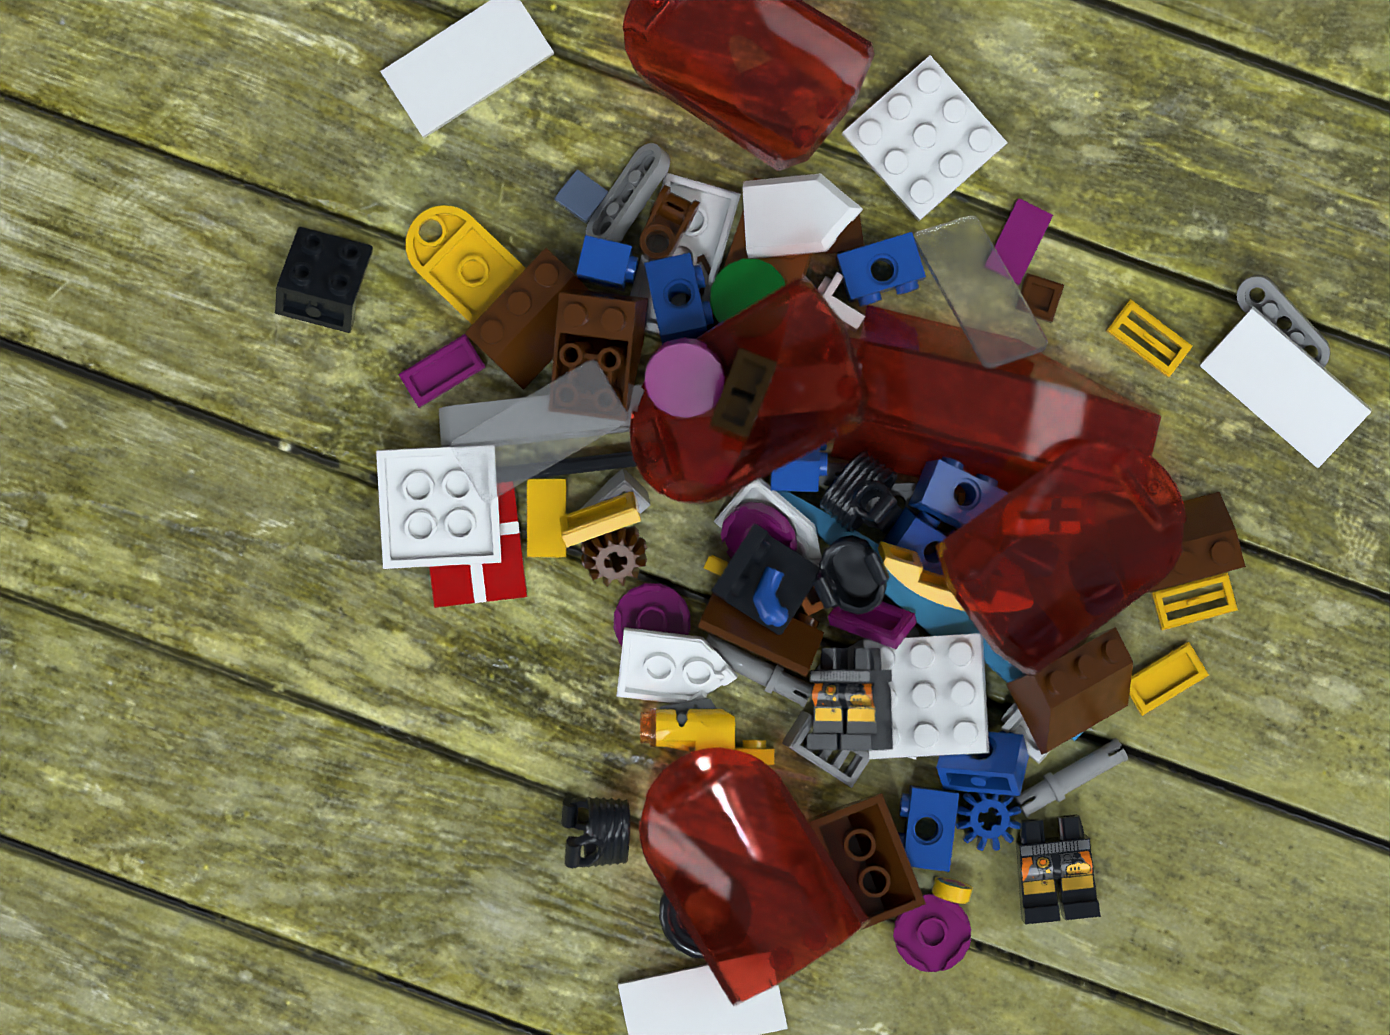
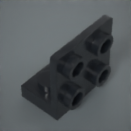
(322, 279)
(746, 568)

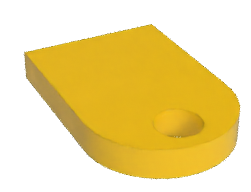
(464, 263)

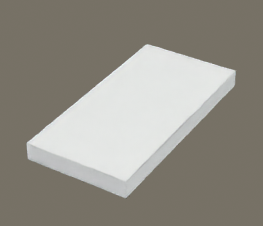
(466, 63)
(705, 236)
(1285, 387)
(695, 1004)

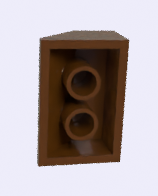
(522, 321)
(1208, 543)
(792, 649)
(1075, 690)
(870, 857)

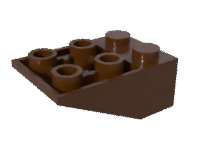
(603, 330)

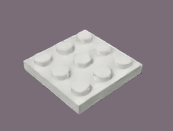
(924, 138)
(433, 511)
(936, 696)

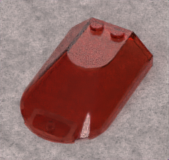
(751, 69)
(810, 400)
(1065, 551)
(744, 870)

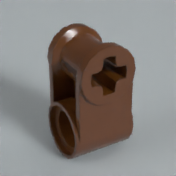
(669, 218)

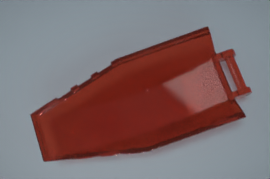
(997, 421)

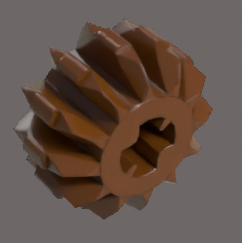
(609, 566)

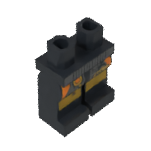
(851, 705)
(1052, 859)

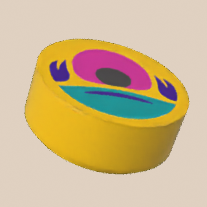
(951, 890)

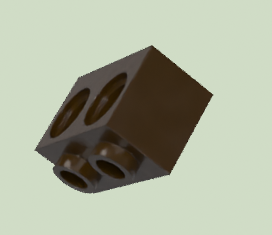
(742, 395)

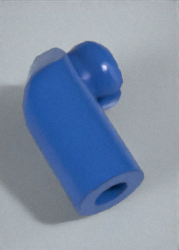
(767, 601)

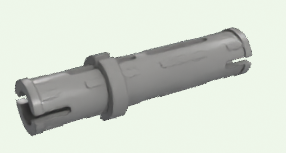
(762, 672)
(1071, 777)

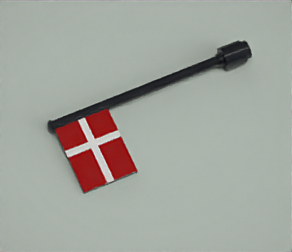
(507, 580)

